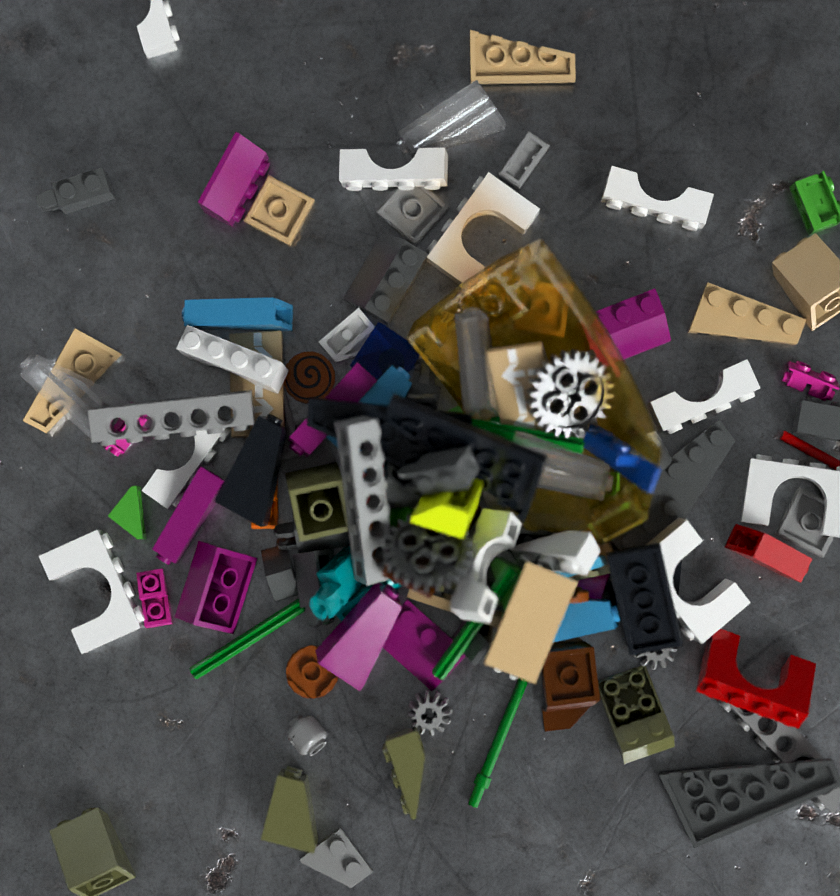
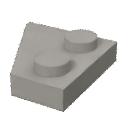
(338, 859)

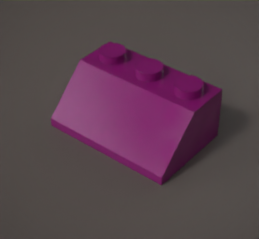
(234, 180)
(636, 323)
(215, 587)
(418, 644)

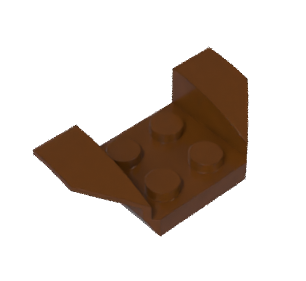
(568, 683)

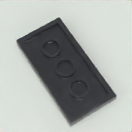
(644, 598)

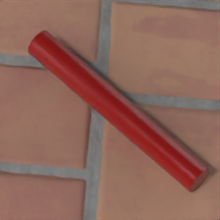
(809, 449)

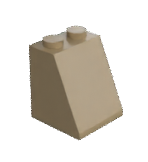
(810, 279)

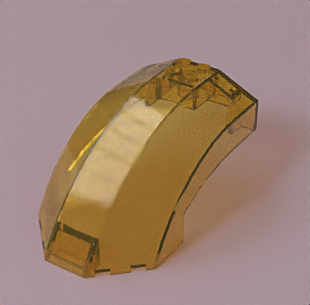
(537, 301)

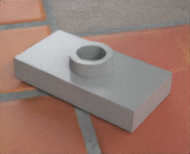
(523, 160)

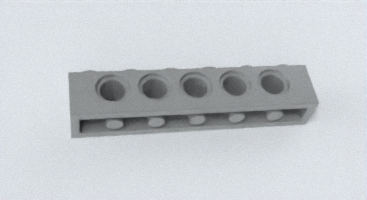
(102, 417)
(357, 489)
(796, 746)

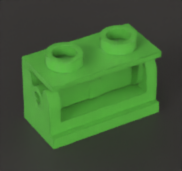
(816, 202)

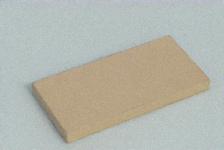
(530, 622)

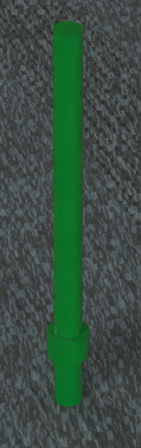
(483, 778)

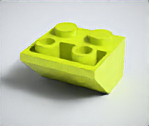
(449, 511)

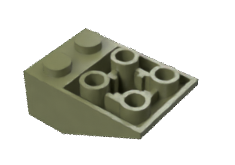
(635, 714)
(408, 759)

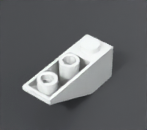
(563, 552)

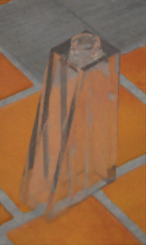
(453, 122)
(475, 372)
(68, 390)
(568, 470)

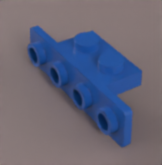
(621, 457)

